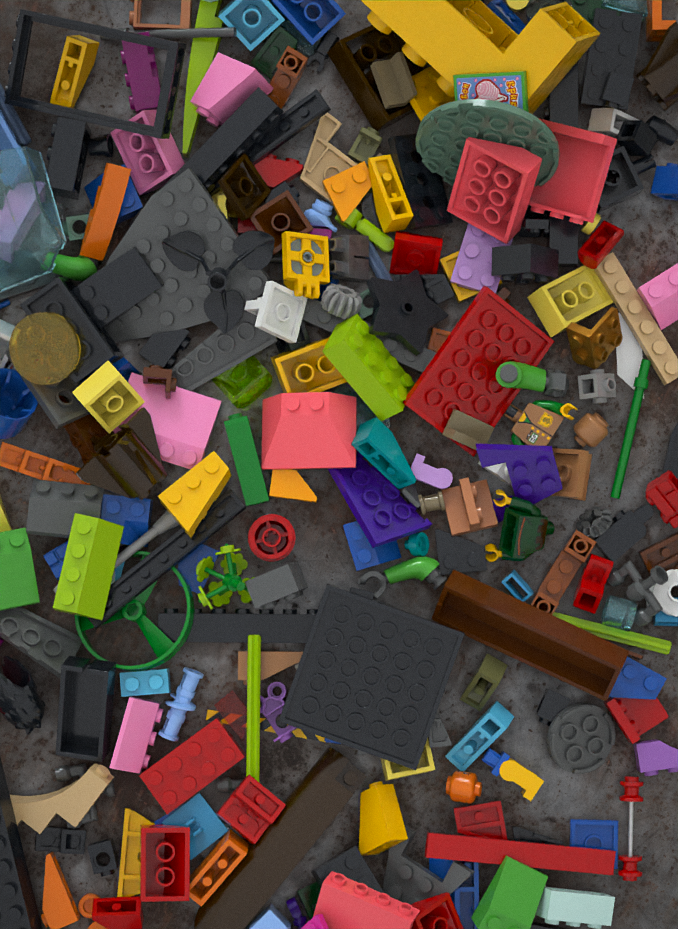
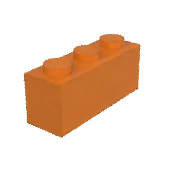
(217, 866)

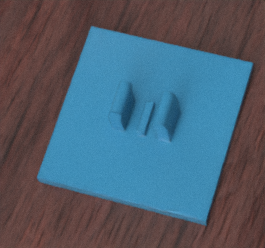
(203, 823)

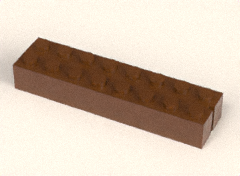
(530, 635)

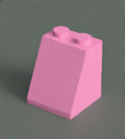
(226, 89)

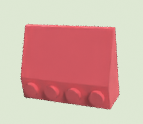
(494, 187)

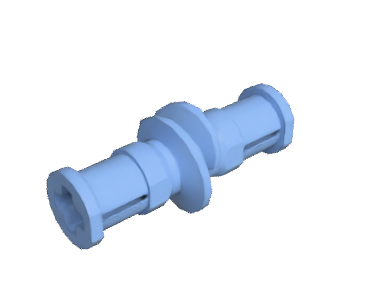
(181, 704)

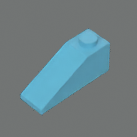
(480, 736)

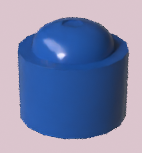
(16, 403)

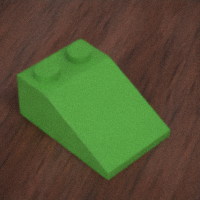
(17, 571)
(510, 897)

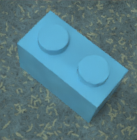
(145, 682)

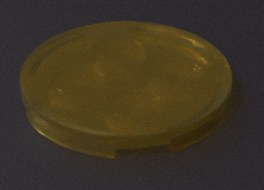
(44, 348)

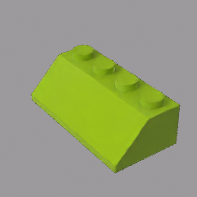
(88, 567)

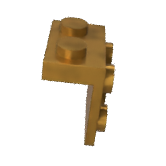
(594, 345)

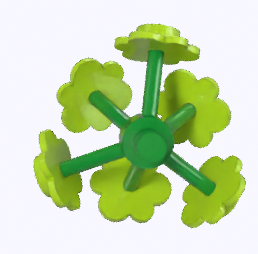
(222, 591)

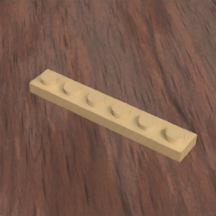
(638, 318)

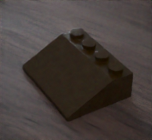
(353, 60)

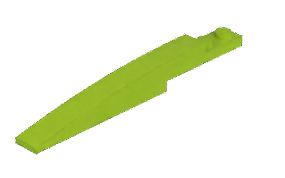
(201, 57)

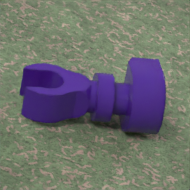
(299, 919)

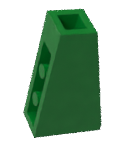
(246, 459)

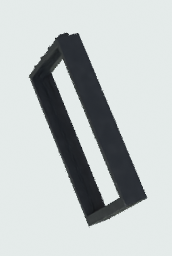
(169, 84)

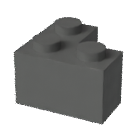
(279, 583)

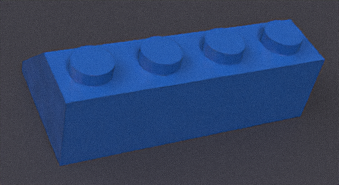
(311, 17)

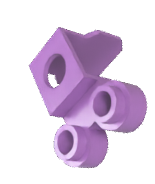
(272, 707)

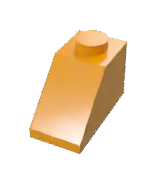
(290, 485)

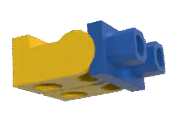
(510, 770)

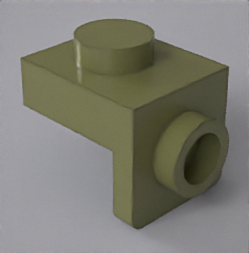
(365, 145)

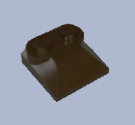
(243, 188)

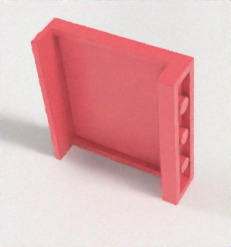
(579, 174)
(357, 906)

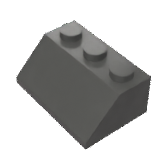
(55, 503)

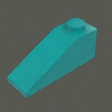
(383, 452)

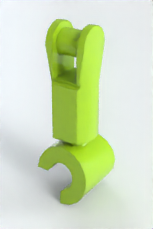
(366, 228)

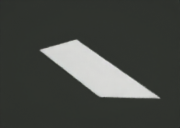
(628, 355)

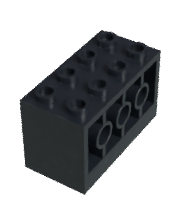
(95, 343)

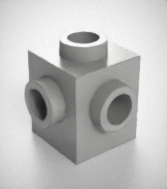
(597, 386)

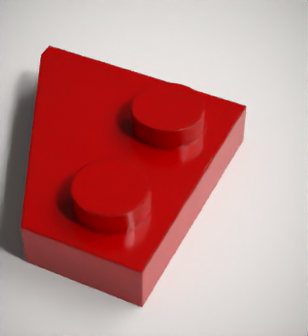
(481, 820)

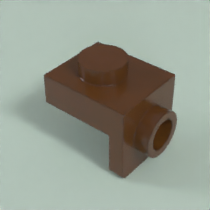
(157, 375)

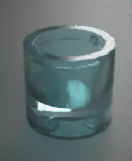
(618, 613)

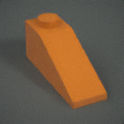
(58, 904)

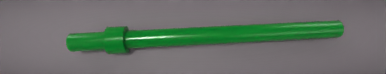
(640, 384)

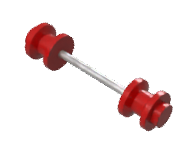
(631, 794)

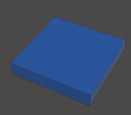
(595, 834)

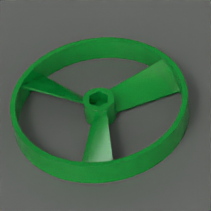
(136, 612)

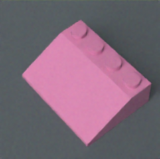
(179, 423)

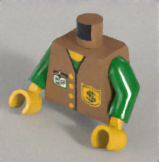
(537, 421)

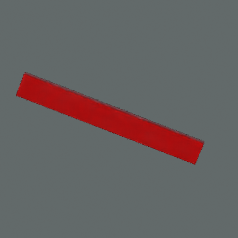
(529, 853)

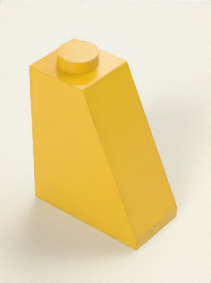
(380, 819)

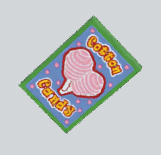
(497, 86)

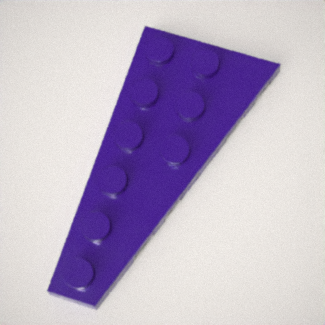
(377, 503)

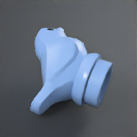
(319, 215)

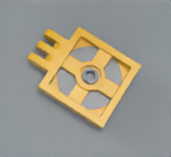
(305, 262)

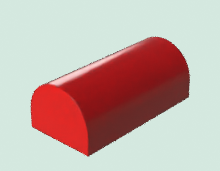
(599, 244)

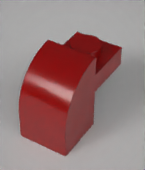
(592, 583)

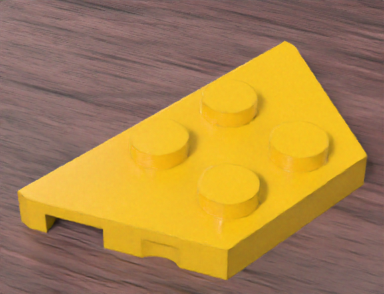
(130, 854)

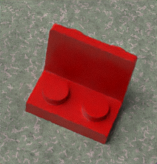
(635, 715)

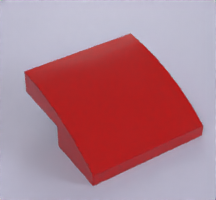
(251, 809)

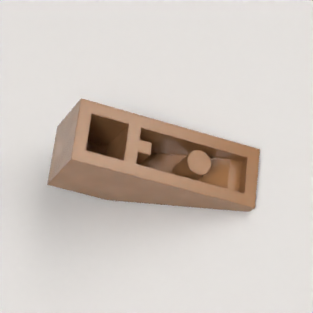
(271, 662)

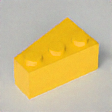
(195, 492)

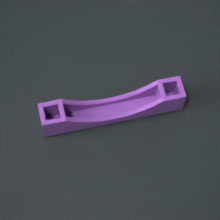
(655, 756)

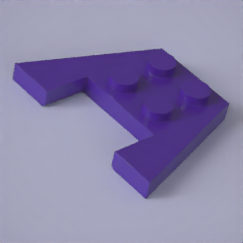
(530, 469)

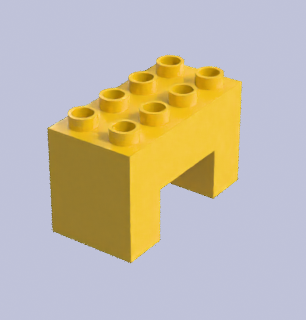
(473, 39)

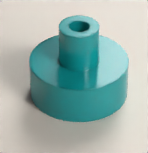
(417, 544)

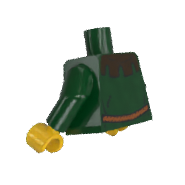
(522, 530)

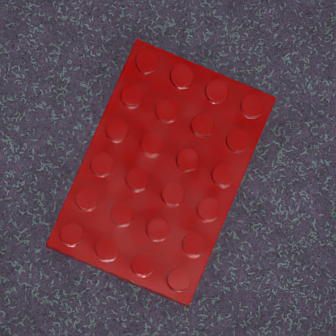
(467, 362)

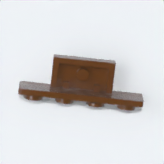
(82, 431)

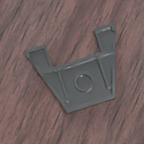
(412, 882)

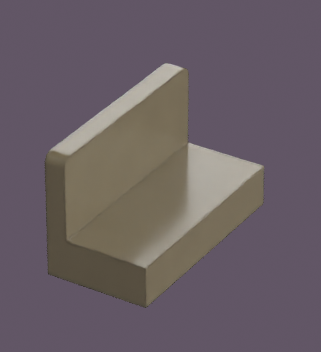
(394, 81)
(467, 429)

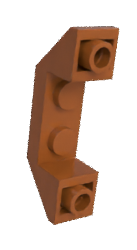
(287, 76)
(562, 572)

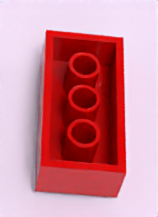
(192, 765)

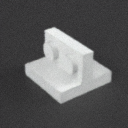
(278, 311)

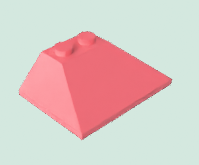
(308, 431)

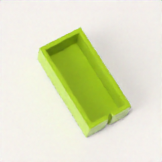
(368, 367)

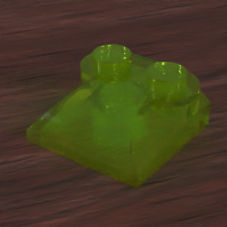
(244, 382)

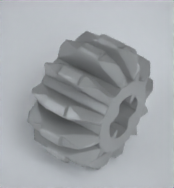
(341, 301)

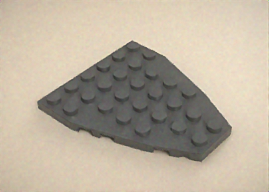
(180, 301)

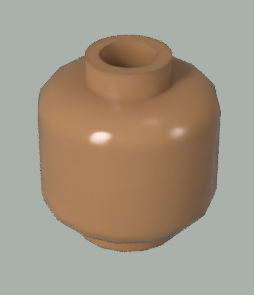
(590, 430)

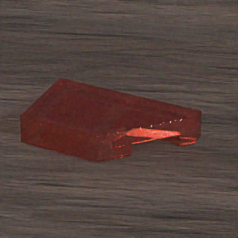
(234, 712)

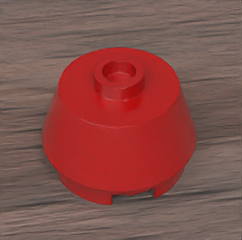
(271, 537)

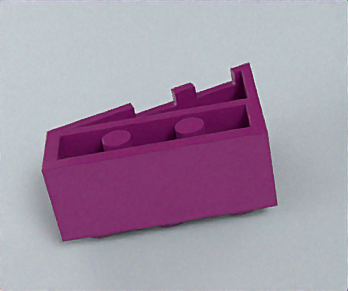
(141, 75)

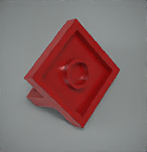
(415, 252)

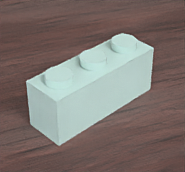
(576, 907)

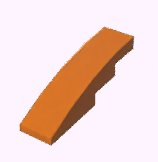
(105, 211)
(37, 465)

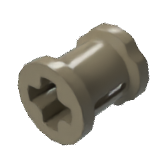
(431, 502)

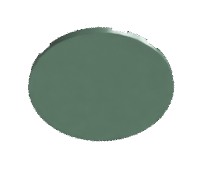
(446, 128)

